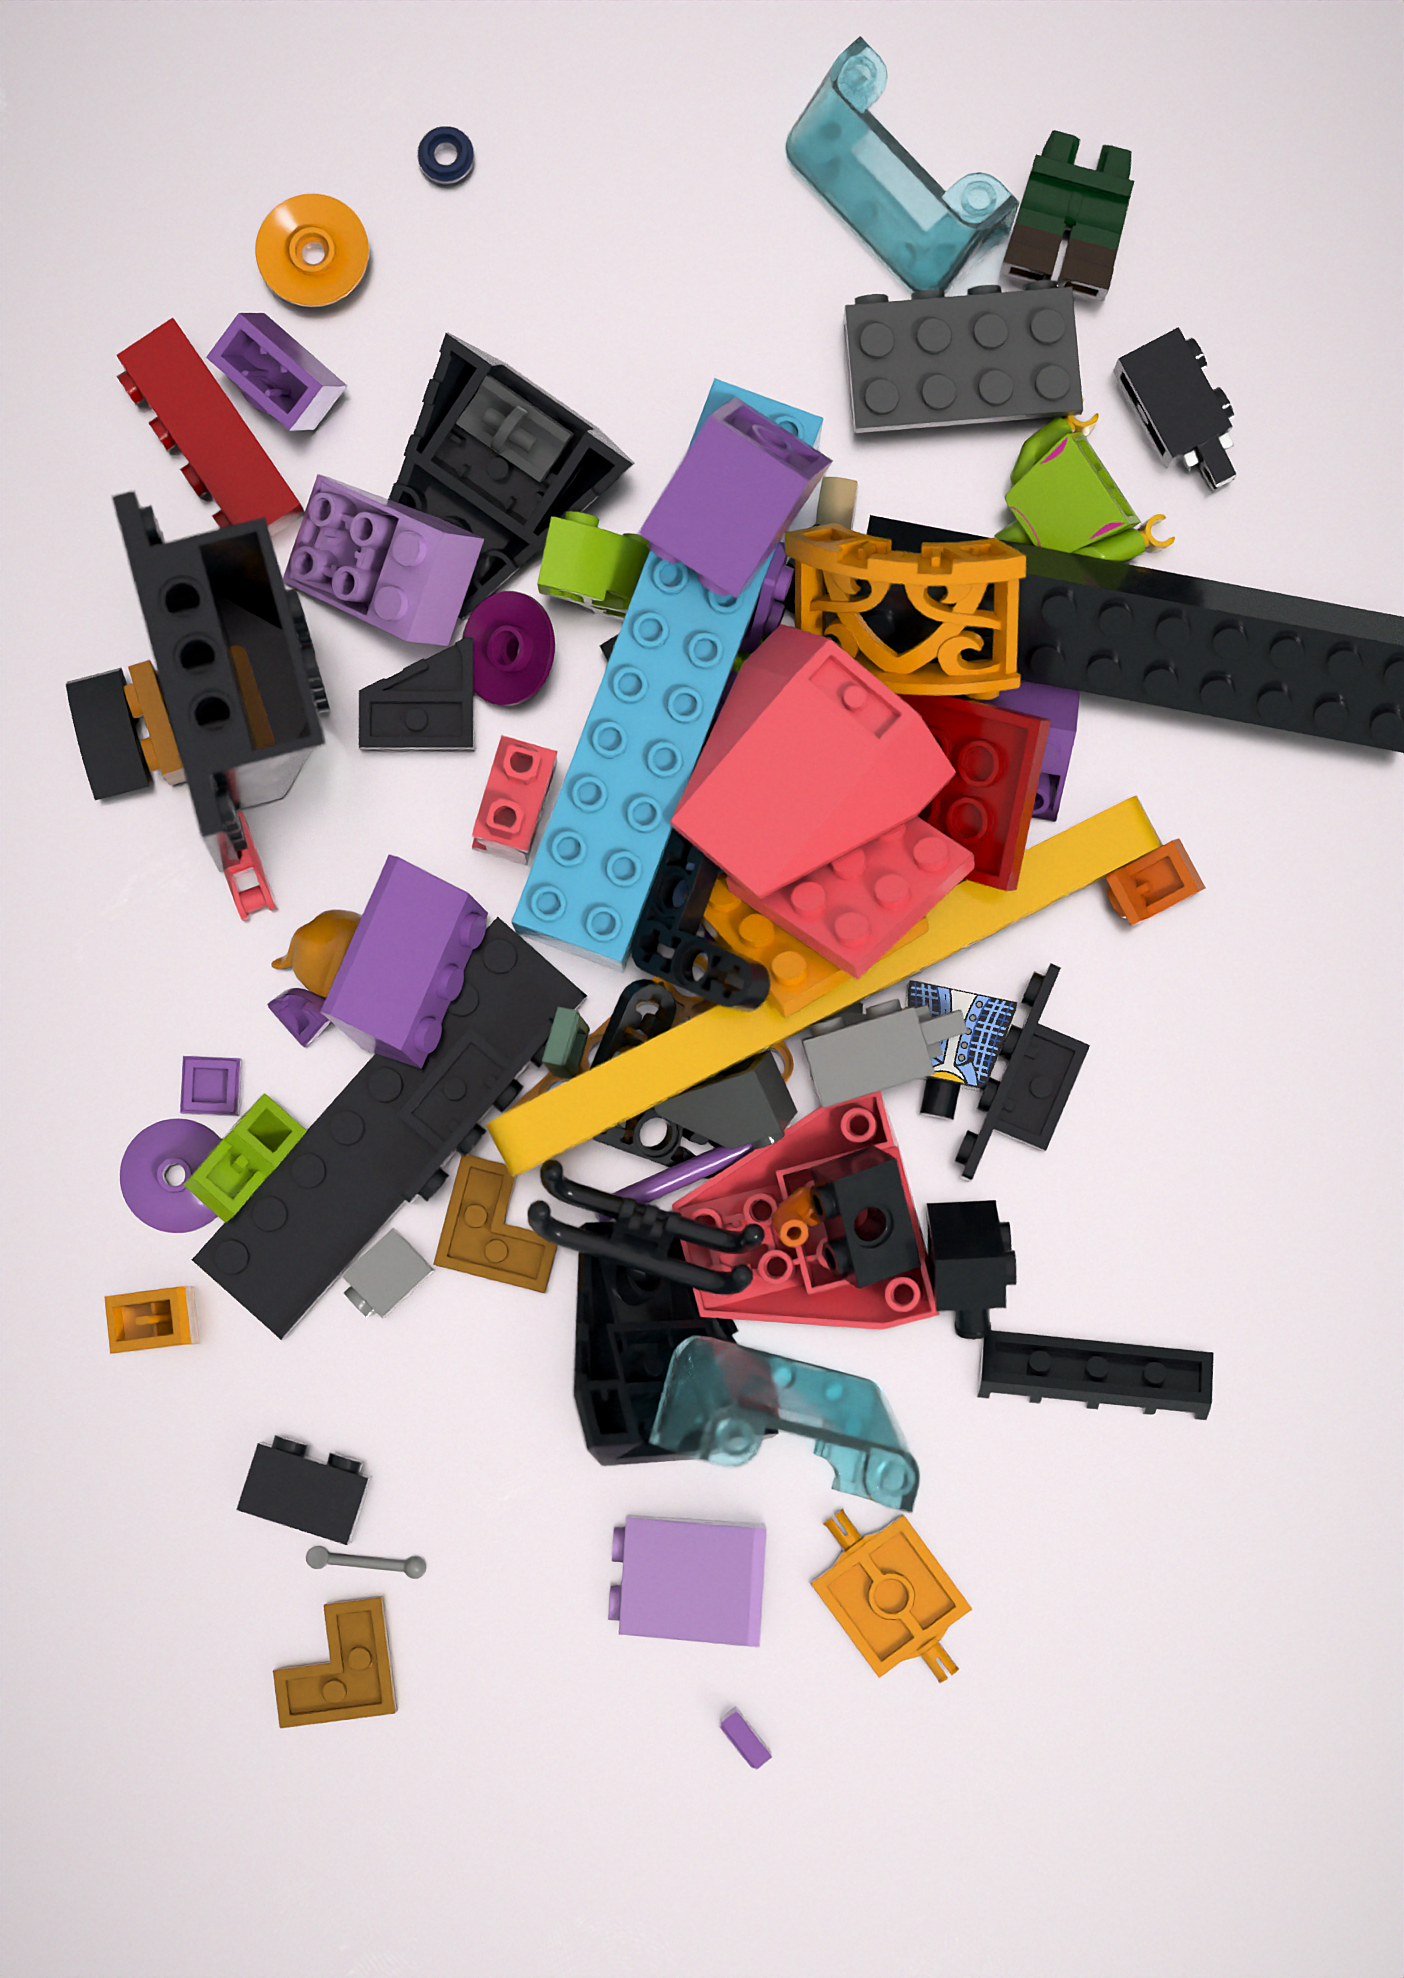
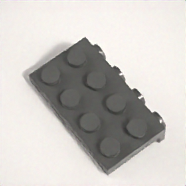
(963, 357)

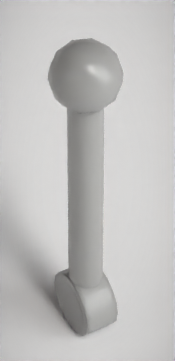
(319, 1557)

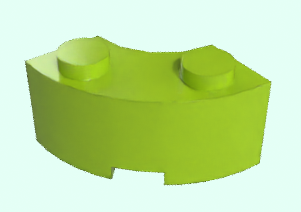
(591, 564)

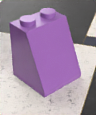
(733, 497)

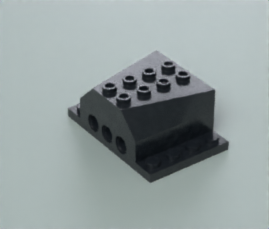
(197, 604)

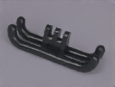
(642, 1235)

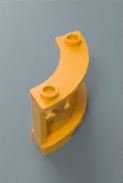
(837, 555)

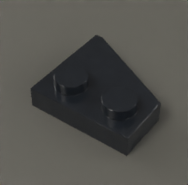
(423, 704)

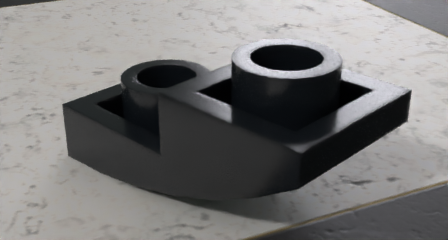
(107, 734)

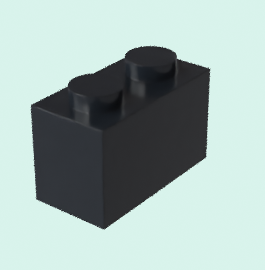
(304, 1490)

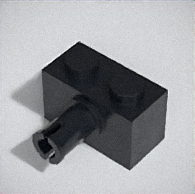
(969, 1262)

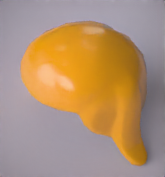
(319, 949)

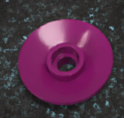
(498, 629)

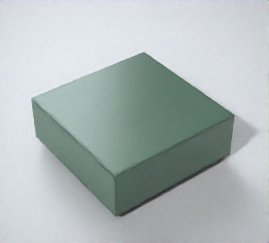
(566, 1043)

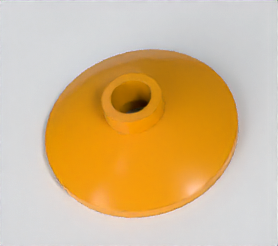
(306, 223)

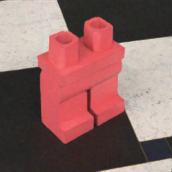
(514, 800)

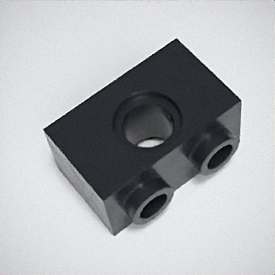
(886, 1239)

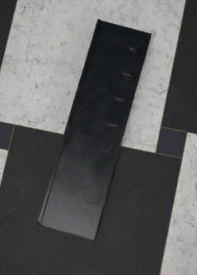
(360, 1156)

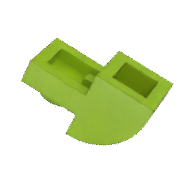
(245, 1157)

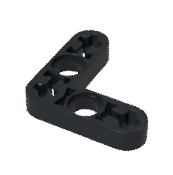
(679, 928)
(615, 1038)

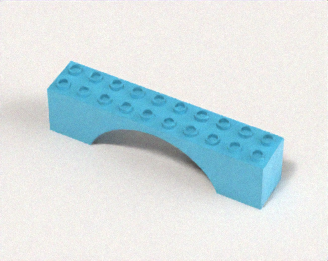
(641, 743)

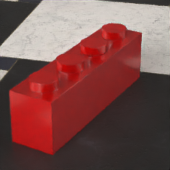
(206, 429)

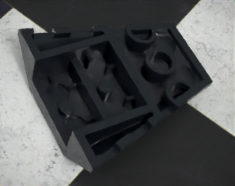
(483, 492)

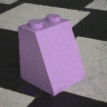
(689, 1579)

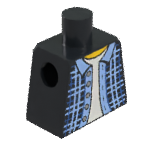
(966, 1057)

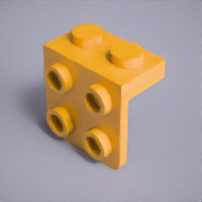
(147, 700)

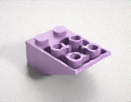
(383, 562)

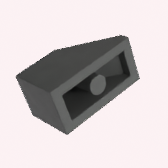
(736, 1105)

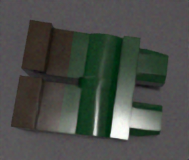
(1072, 199)

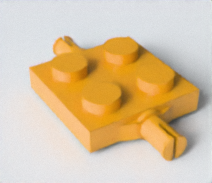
(891, 1596)

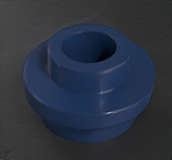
(442, 138)

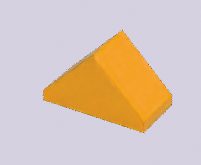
(152, 1319)

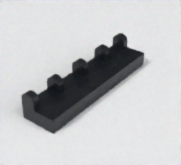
(1096, 1373)

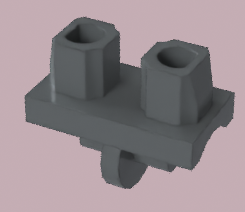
(514, 428)

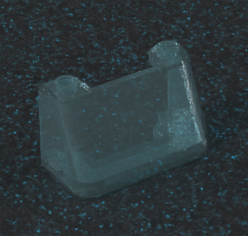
(880, 189)
(727, 1394)

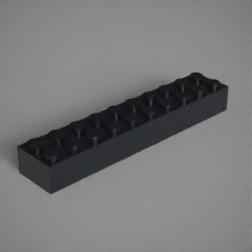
(1179, 642)

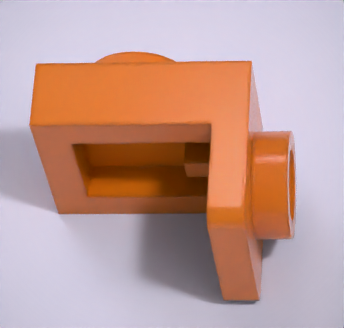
(1153, 883)

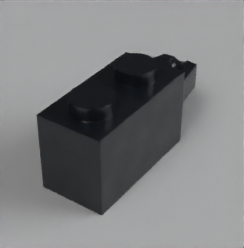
(1179, 406)

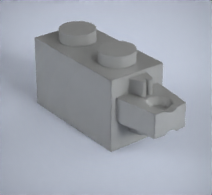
(876, 1052)

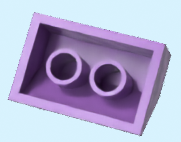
(405, 963)

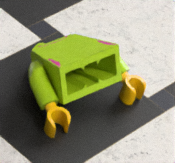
(1070, 499)

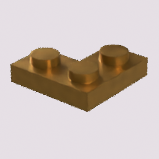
(476, 1233)
(353, 1682)

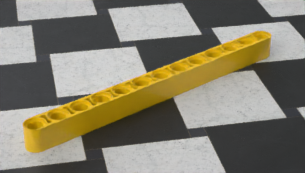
(729, 1036)

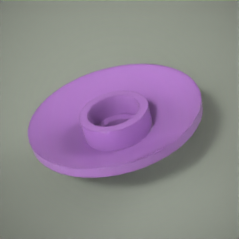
(143, 1172)

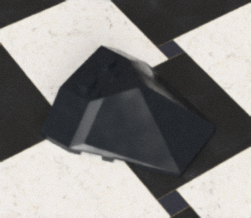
(624, 1351)

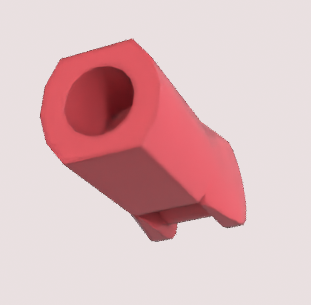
(254, 897)

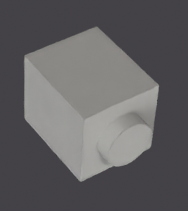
(386, 1275)

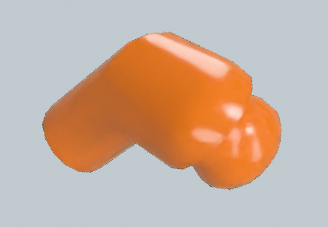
(793, 1216)

